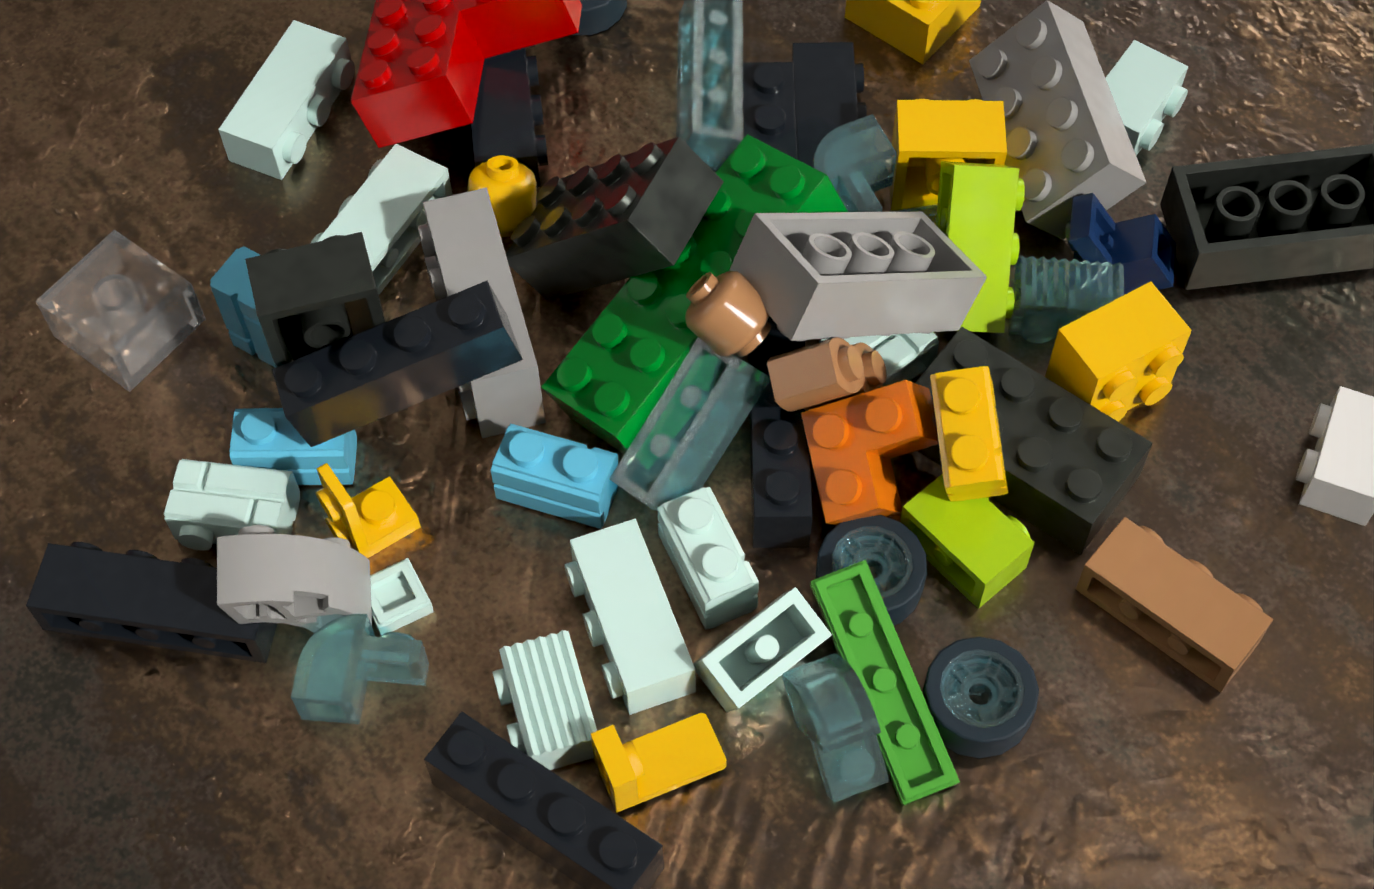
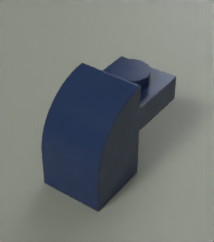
(1136, 243)

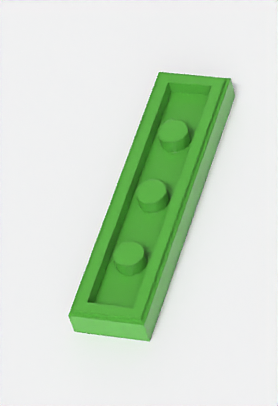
(871, 646)

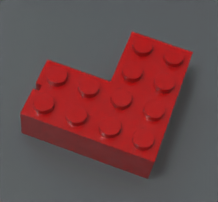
(429, 57)

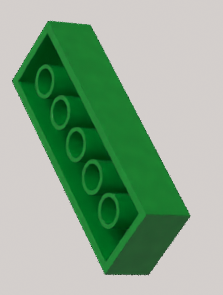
(642, 334)

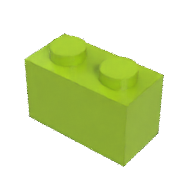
(968, 541)

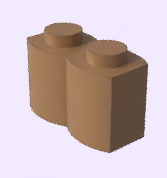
(824, 374)

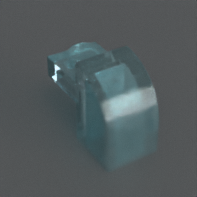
(857, 163)
(342, 660)
(840, 723)

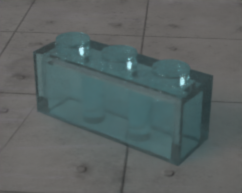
(689, 426)

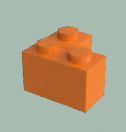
(855, 443)

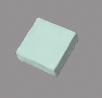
(398, 597)

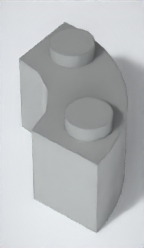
(290, 578)

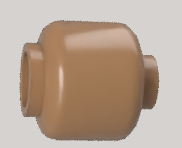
(727, 314)

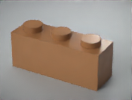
(1173, 603)

